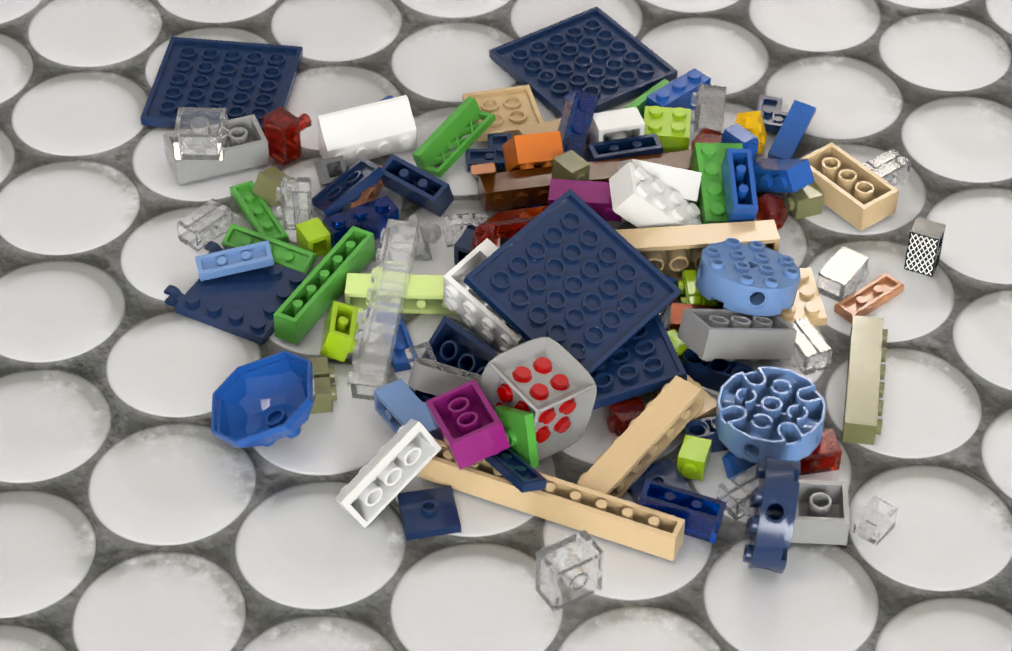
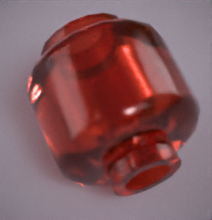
(772, 208)

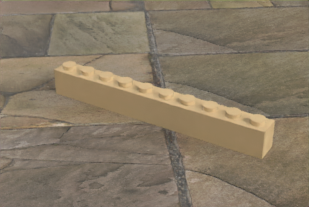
(566, 505)

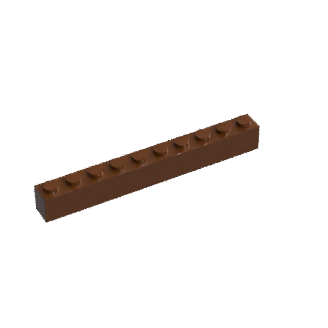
(532, 186)

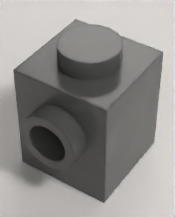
(330, 169)

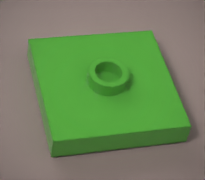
(520, 432)

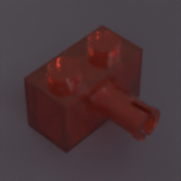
(283, 134)

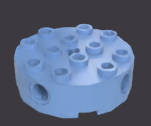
(748, 277)
(770, 414)

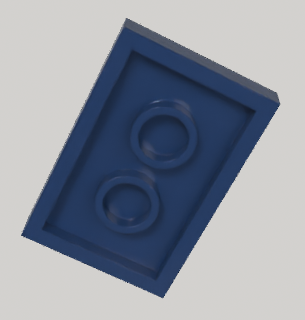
(347, 187)

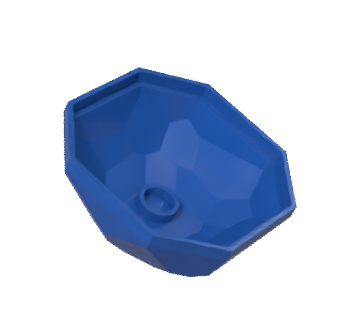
(264, 401)

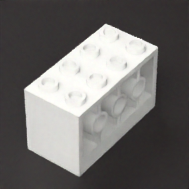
(474, 310)

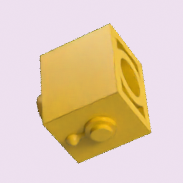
(754, 123)

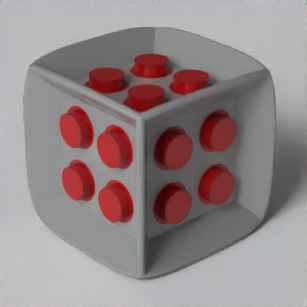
(546, 382)

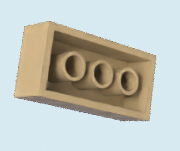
(851, 187)

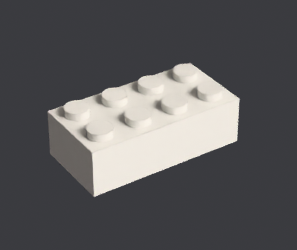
(648, 201)

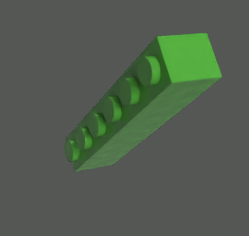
(323, 285)

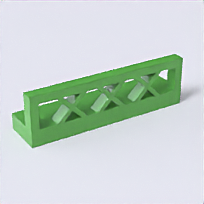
(449, 137)

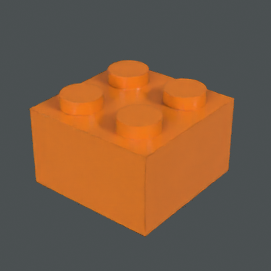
(532, 150)

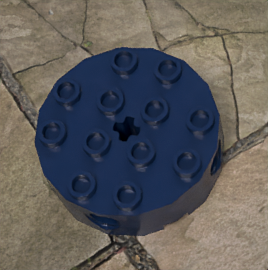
(773, 514)

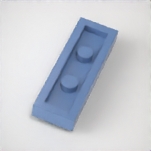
(234, 260)

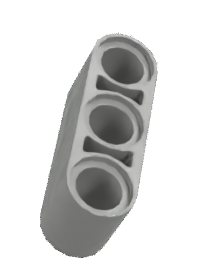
(438, 377)

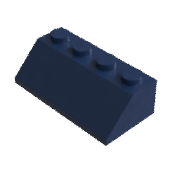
(461, 346)

